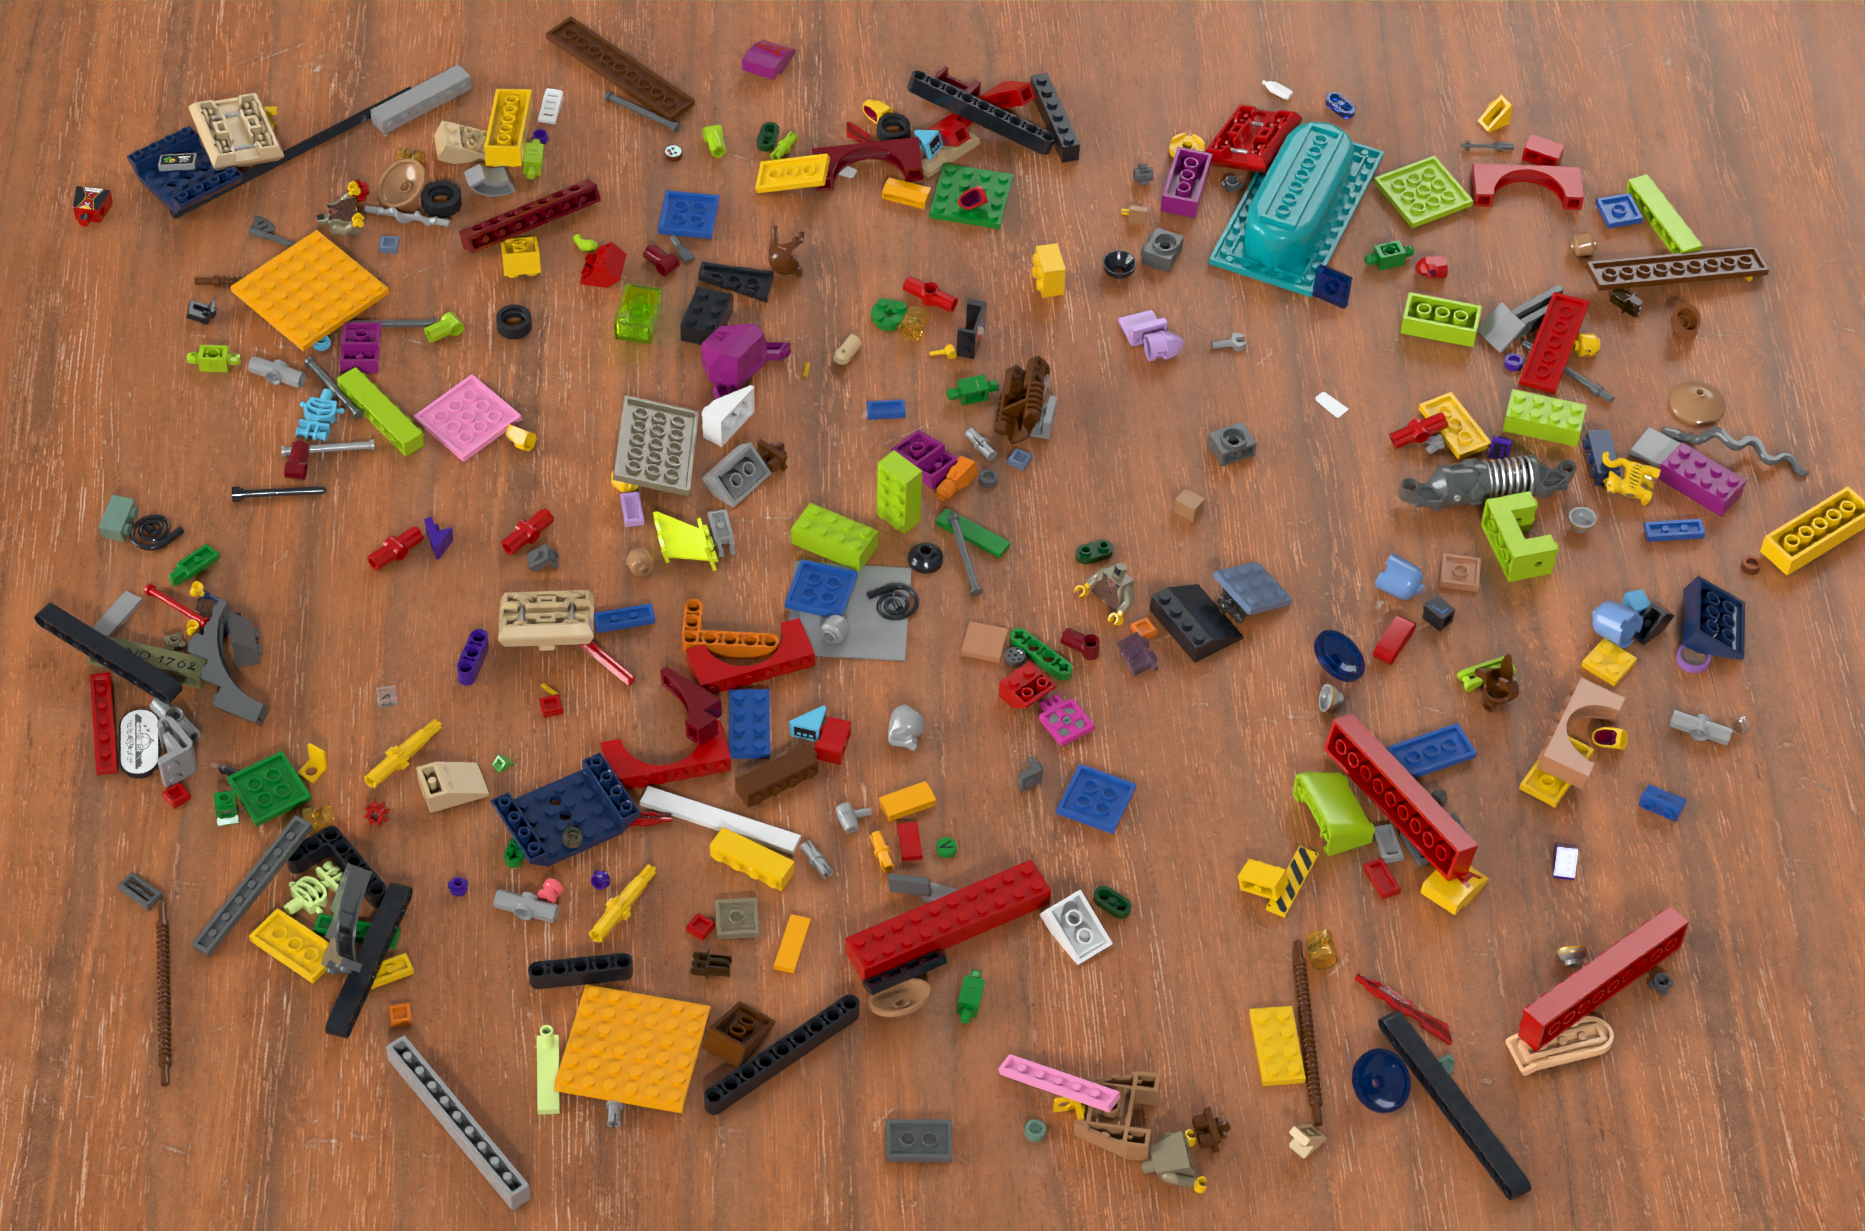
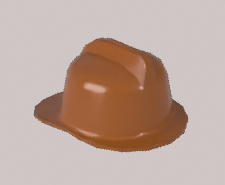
(1686, 321)

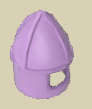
(1162, 344)

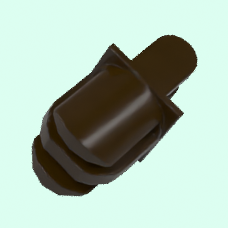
(1627, 302)
(710, 964)

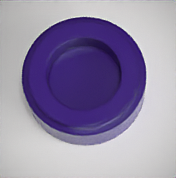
(1513, 362)

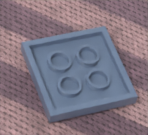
(1252, 588)

